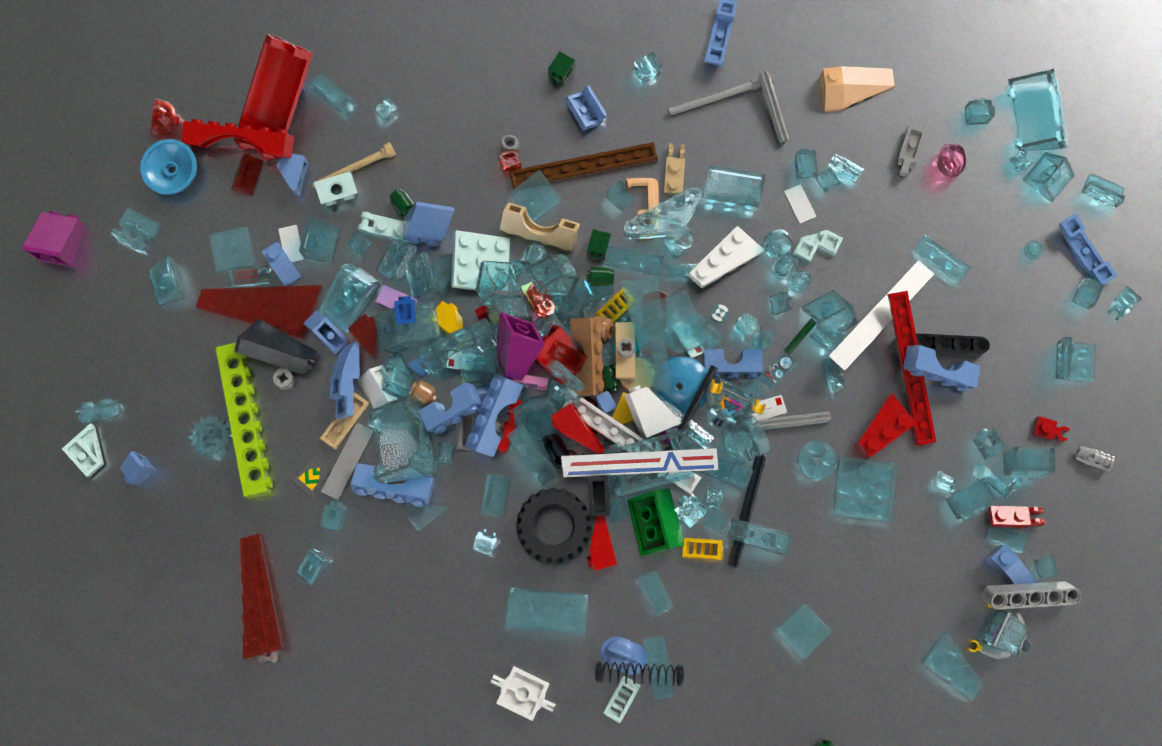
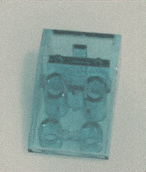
(400, 337)

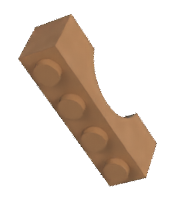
(588, 334)

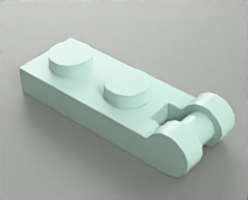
(382, 226)

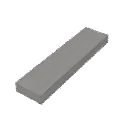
(347, 461)

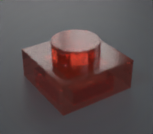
(509, 160)

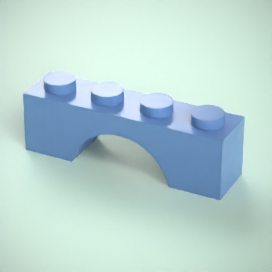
(923, 362)
(483, 434)
(413, 491)

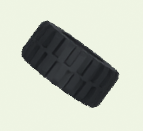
(534, 507)

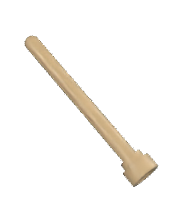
(386, 151)

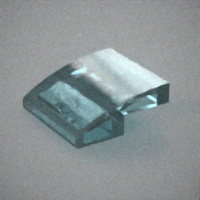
(232, 249)

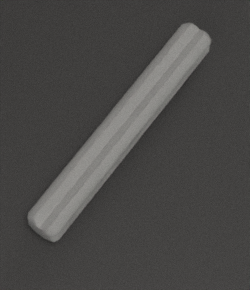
(773, 107)
(797, 420)

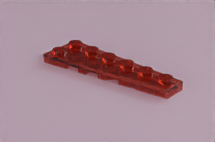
(259, 614)

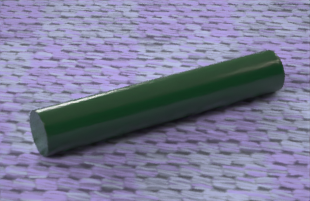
(800, 336)

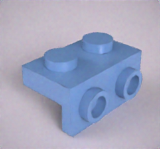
(586, 108)

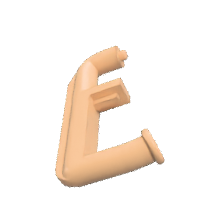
(652, 192)

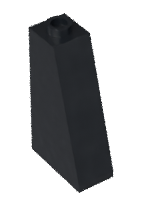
(276, 348)

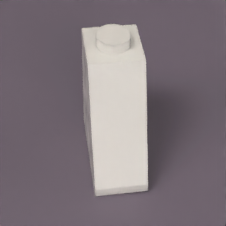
(649, 412)

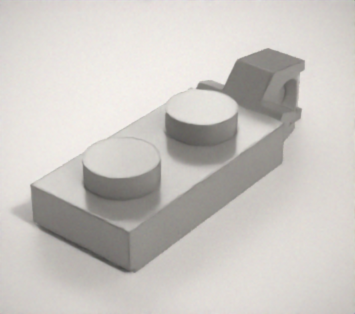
(910, 149)

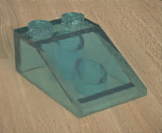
(349, 296)

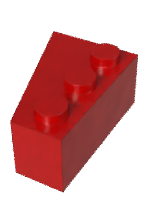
(885, 427)

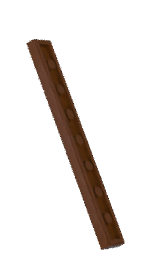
(589, 164)

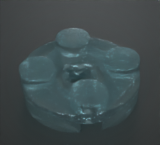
(807, 464)

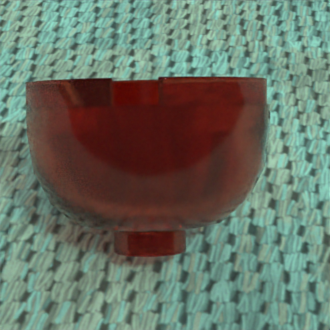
(163, 118)

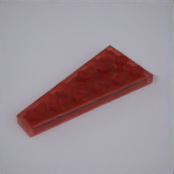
(278, 306)

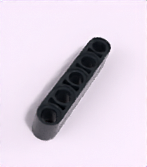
(950, 347)

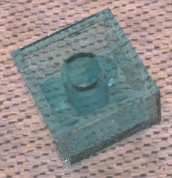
(1029, 461)

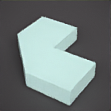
(824, 240)

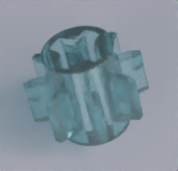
(746, 324)

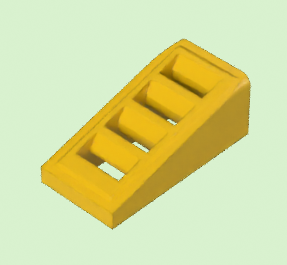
(611, 303)
(720, 548)

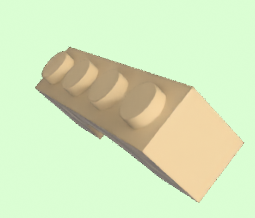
(517, 222)

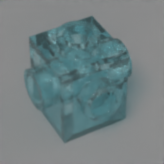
(690, 509)

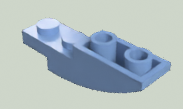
(341, 384)

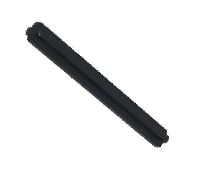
(748, 507)

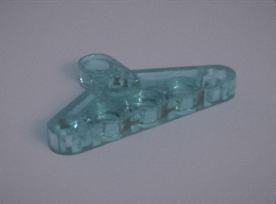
(660, 224)

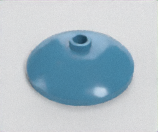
(159, 161)
(688, 373)

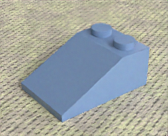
(427, 223)

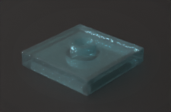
(536, 195)
(803, 631)

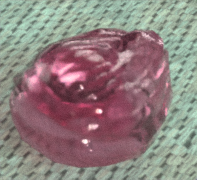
(951, 160)

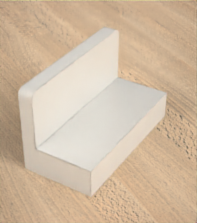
(372, 385)

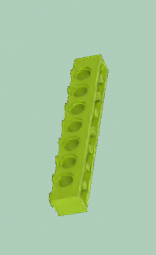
(250, 488)

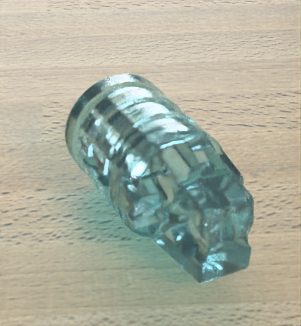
(846, 167)
(834, 375)

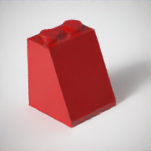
(554, 334)

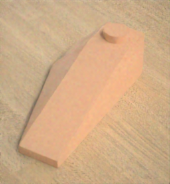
(852, 84)

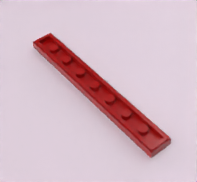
(914, 385)

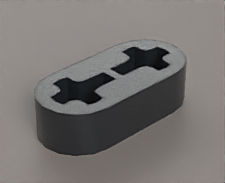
(555, 448)

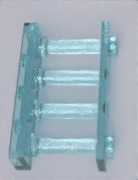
(644, 481)

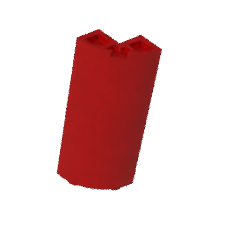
(274, 89)

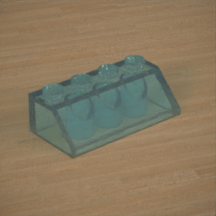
(546, 611)

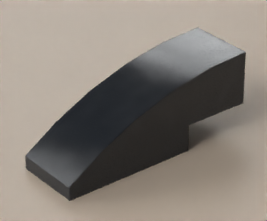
(598, 494)

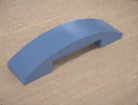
(721, 32)
(1085, 251)

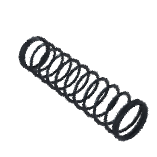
(599, 673)

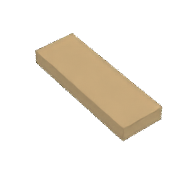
(625, 366)
(340, 428)

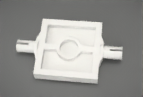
(523, 693)

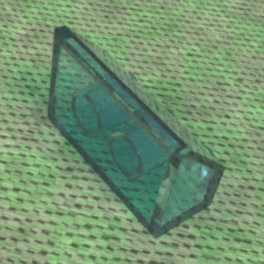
(733, 187)

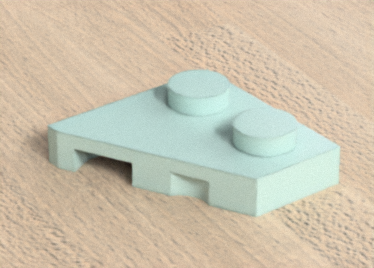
(85, 451)

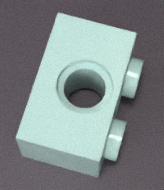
(324, 188)

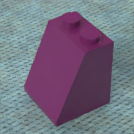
(55, 238)
(517, 345)

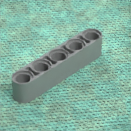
(1061, 594)

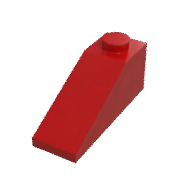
(573, 425)
(601, 548)

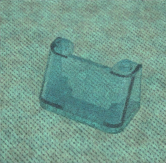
(1038, 112)
(403, 441)

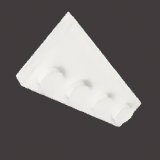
(729, 254)

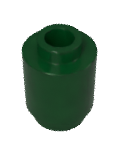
(401, 202)
(600, 276)
(611, 384)

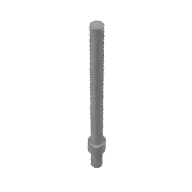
(753, 84)

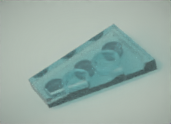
(950, 665)

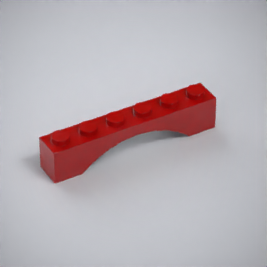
(204, 135)

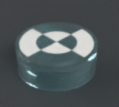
(719, 313)

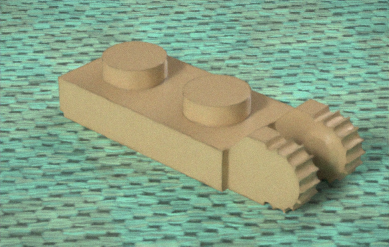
(674, 171)

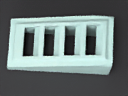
(612, 714)

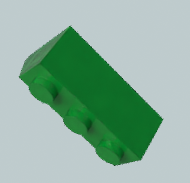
(655, 522)

